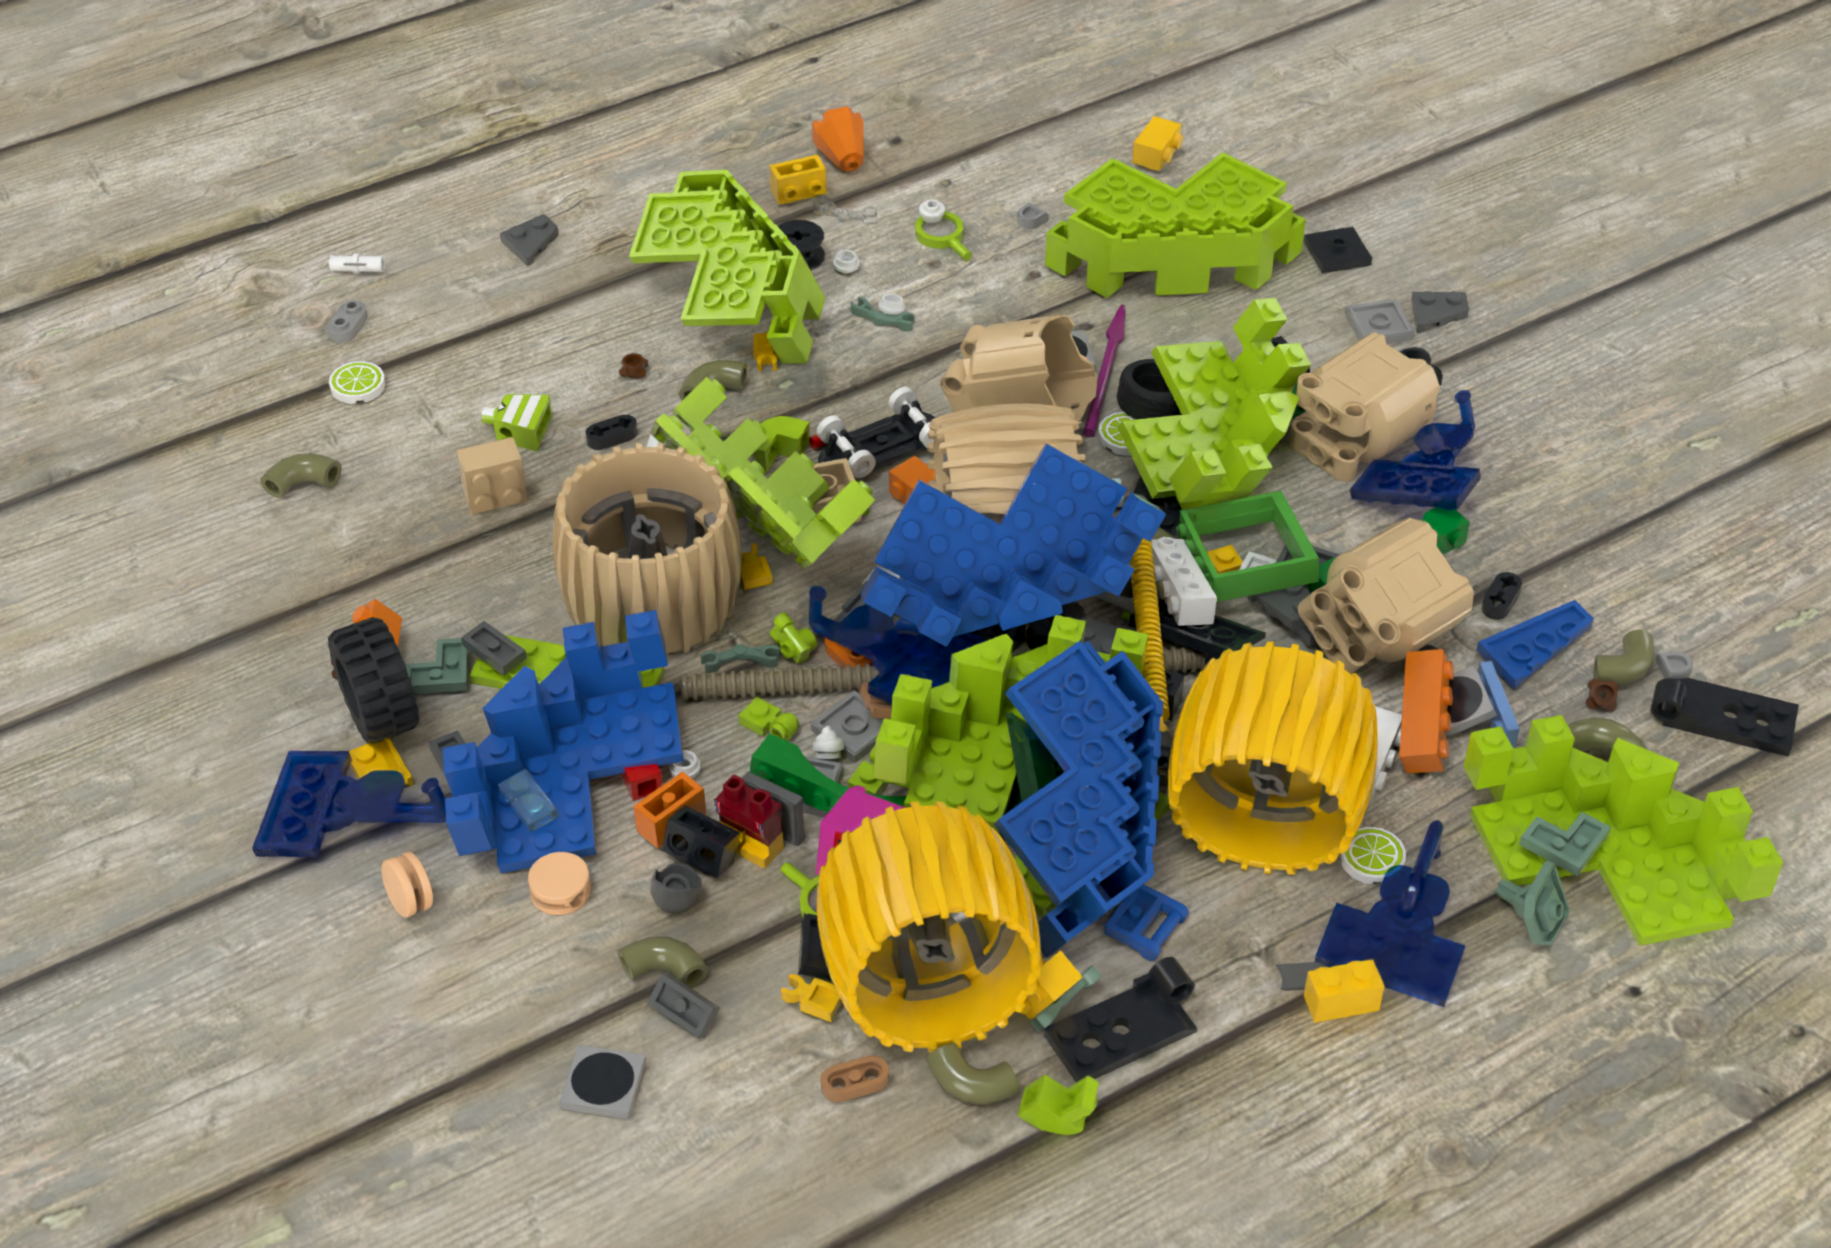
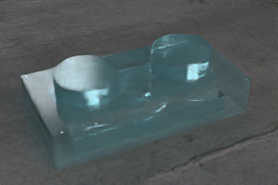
(528, 800)

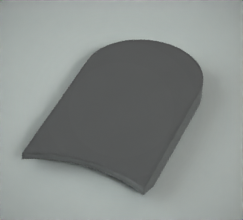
(1295, 974)

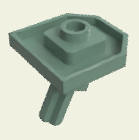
(1539, 904)

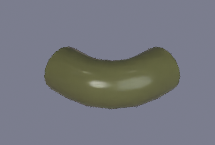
(727, 372)
(300, 469)
(1629, 666)
(1601, 734)
(665, 955)
(970, 1083)

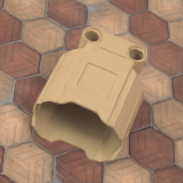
(1021, 364)
(1361, 406)
(1386, 597)

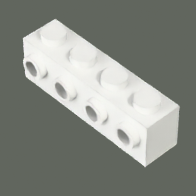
(1182, 583)

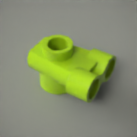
(791, 641)

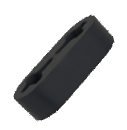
(611, 432)
(1506, 597)

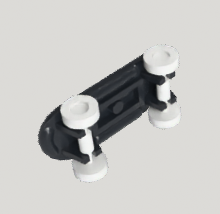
(880, 441)

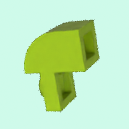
(784, 438)
(1058, 1108)

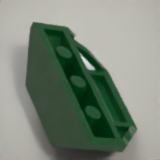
(1032, 759)

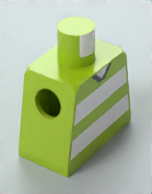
(521, 417)

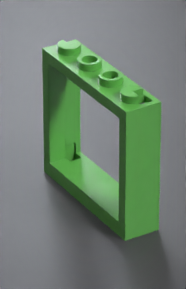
(1246, 512)

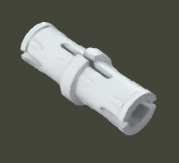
(340, 263)

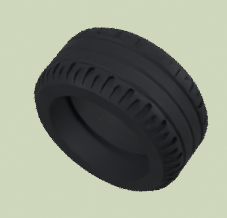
(1144, 392)

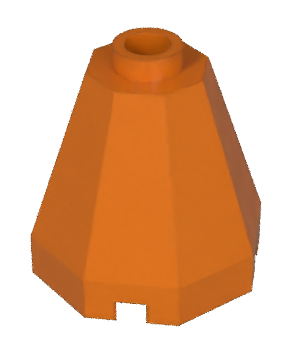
(840, 137)

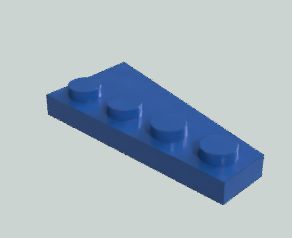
(1534, 642)

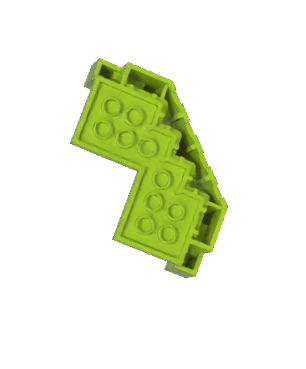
(1212, 220)
(739, 258)
(1228, 412)
(774, 505)
(956, 737)
(1666, 851)

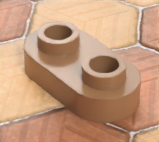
(853, 1078)

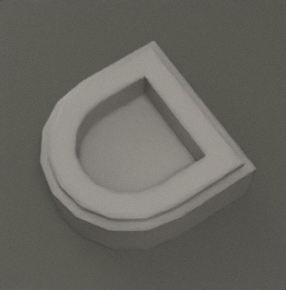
(1031, 216)
(1674, 665)

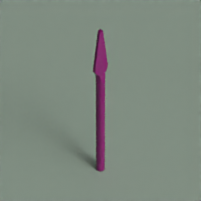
(1115, 335)

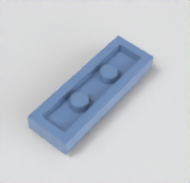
(1505, 716)

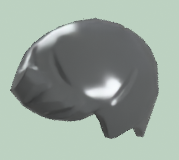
(675, 887)

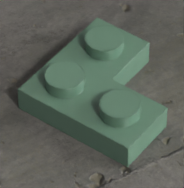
(444, 675)
(1567, 848)

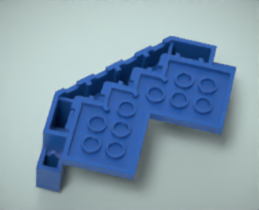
(1046, 551)
(566, 730)
(1096, 819)

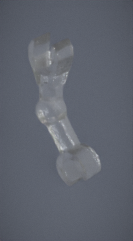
(828, 208)

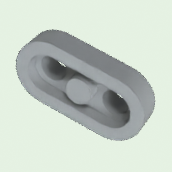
(347, 321)

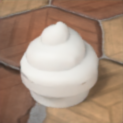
(828, 744)

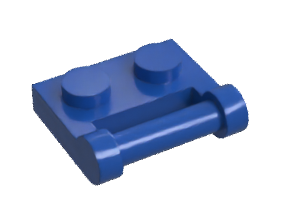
(1138, 913)

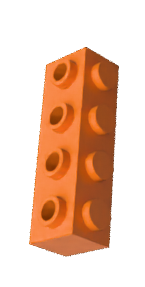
(1425, 711)

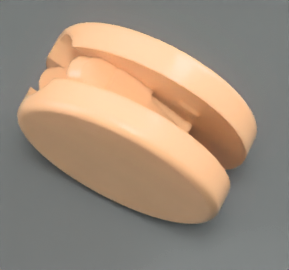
(559, 883)
(407, 884)

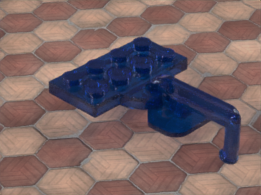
(1426, 475)
(891, 650)
(319, 798)
(1400, 930)

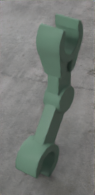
(864, 309)
(763, 655)
(1046, 1016)

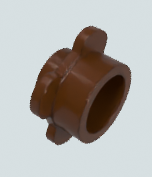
(633, 366)
(1608, 688)

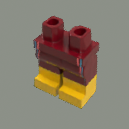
(755, 817)

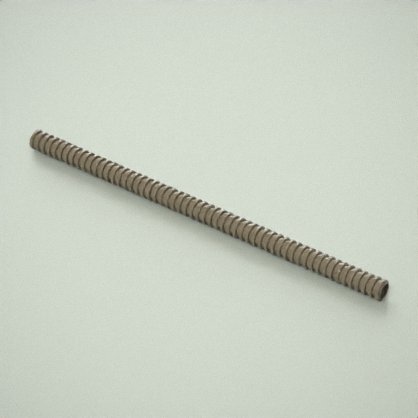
(844, 678)

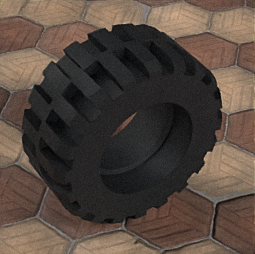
(373, 679)

